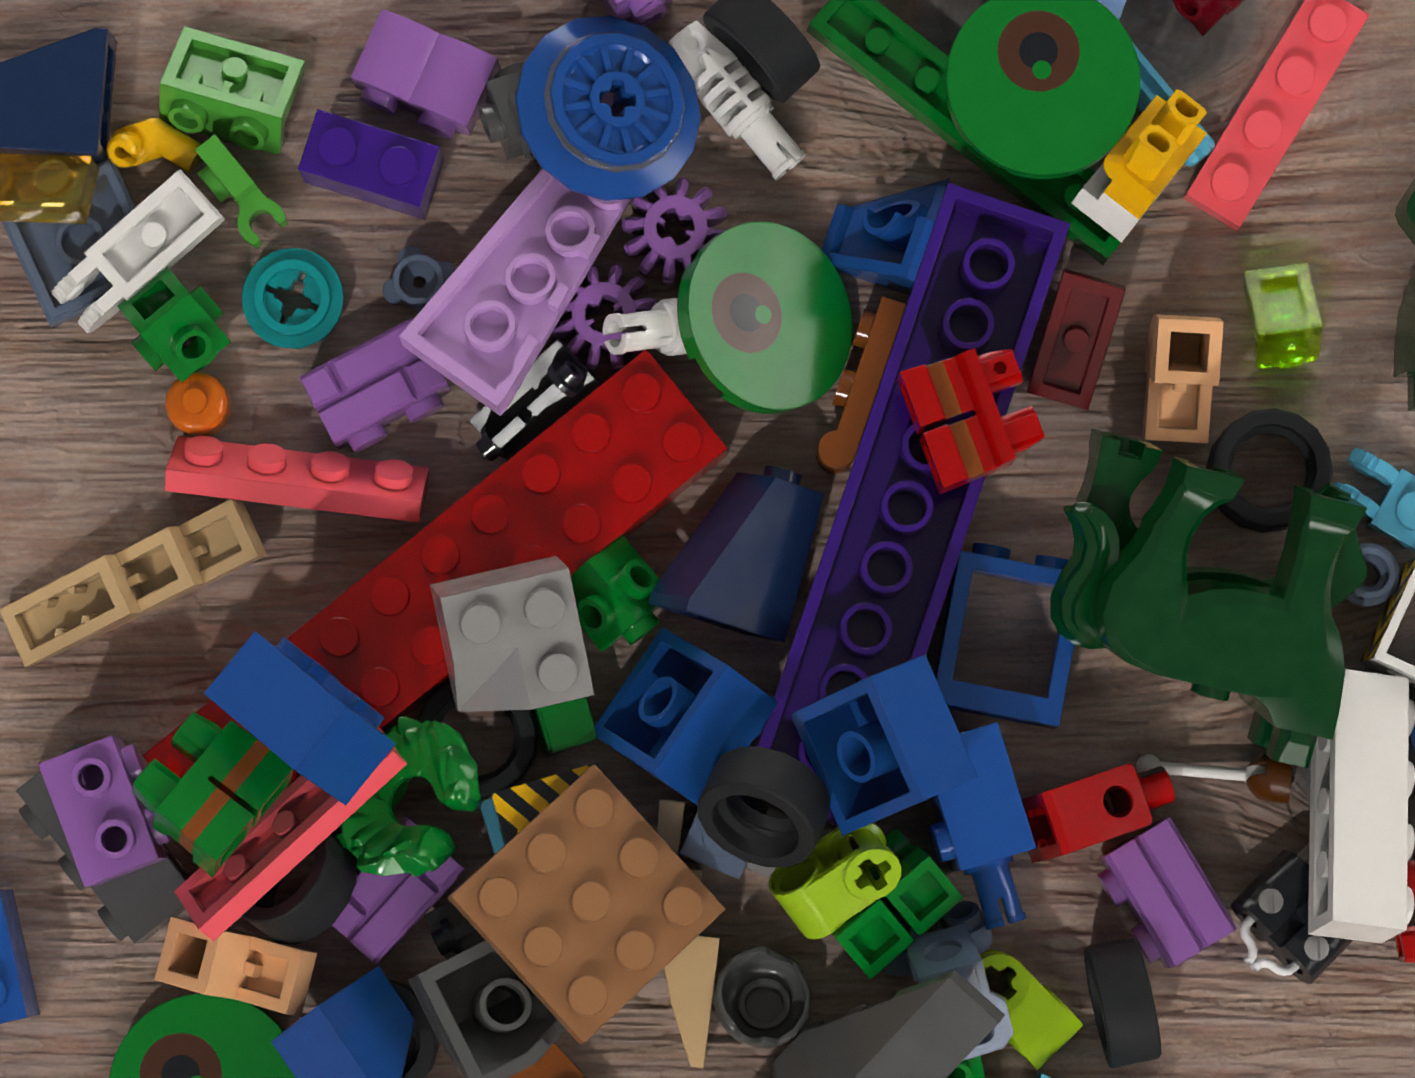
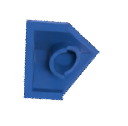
(885, 236)
(351, 1034)

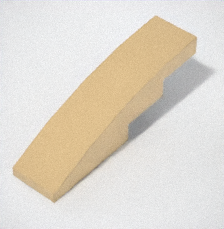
(132, 582)
(693, 970)

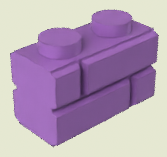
(373, 388)
(1165, 893)
(391, 905)

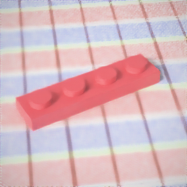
(1275, 109)
(297, 478)
(277, 843)

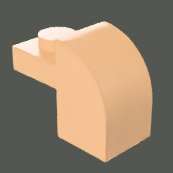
(1180, 372)
(236, 967)

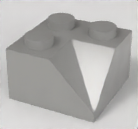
(513, 637)

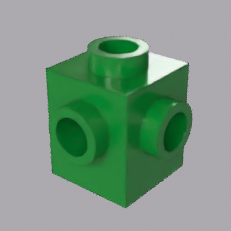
(175, 325)
(614, 595)

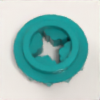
(281, 271)

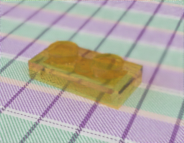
(46, 188)

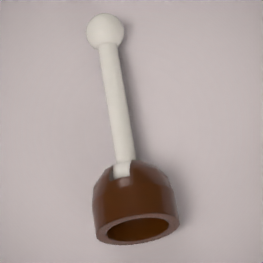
(1264, 777)

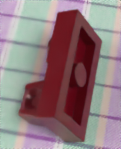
(1076, 339)

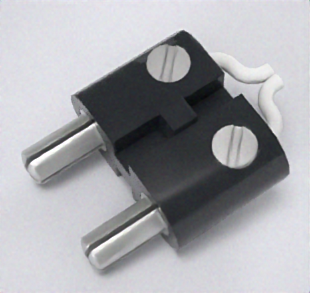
(1277, 911)

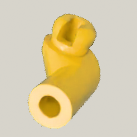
(150, 141)

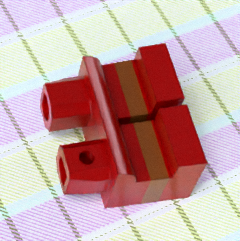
(962, 389)

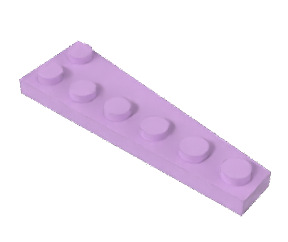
(513, 288)

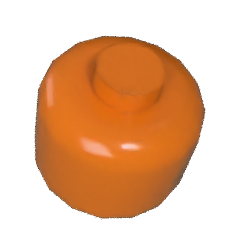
(198, 405)

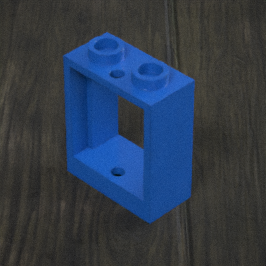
(990, 701)

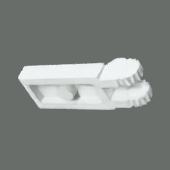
(141, 247)

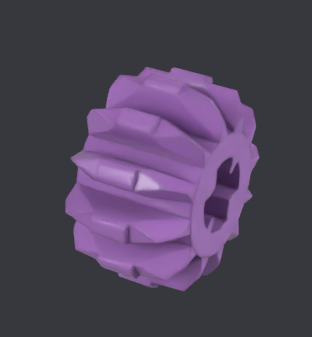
(686, 213)
(591, 301)

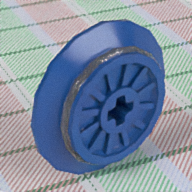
(577, 134)

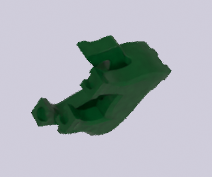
(1212, 624)

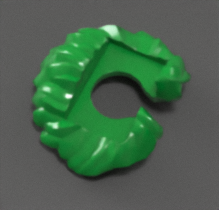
(374, 833)

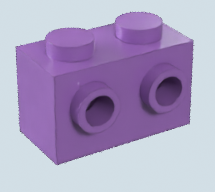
(98, 811)

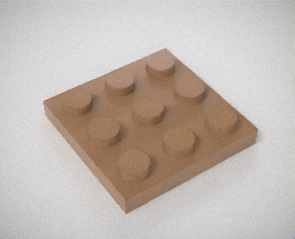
(586, 904)

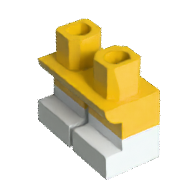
(1142, 163)

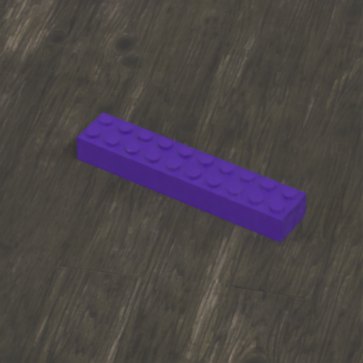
(893, 529)

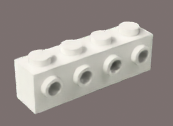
(1361, 814)

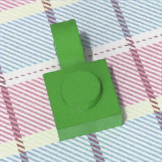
(227, 178)

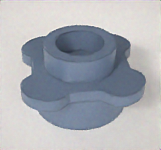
(410, 266)

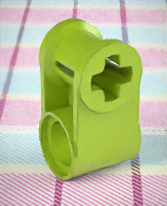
(836, 880)
(1036, 1014)

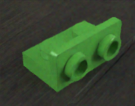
(229, 90)

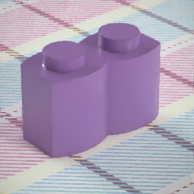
(424, 74)

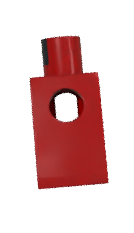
(1076, 815)

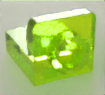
(1283, 315)

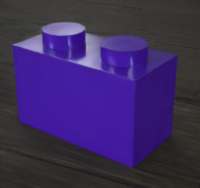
(371, 164)

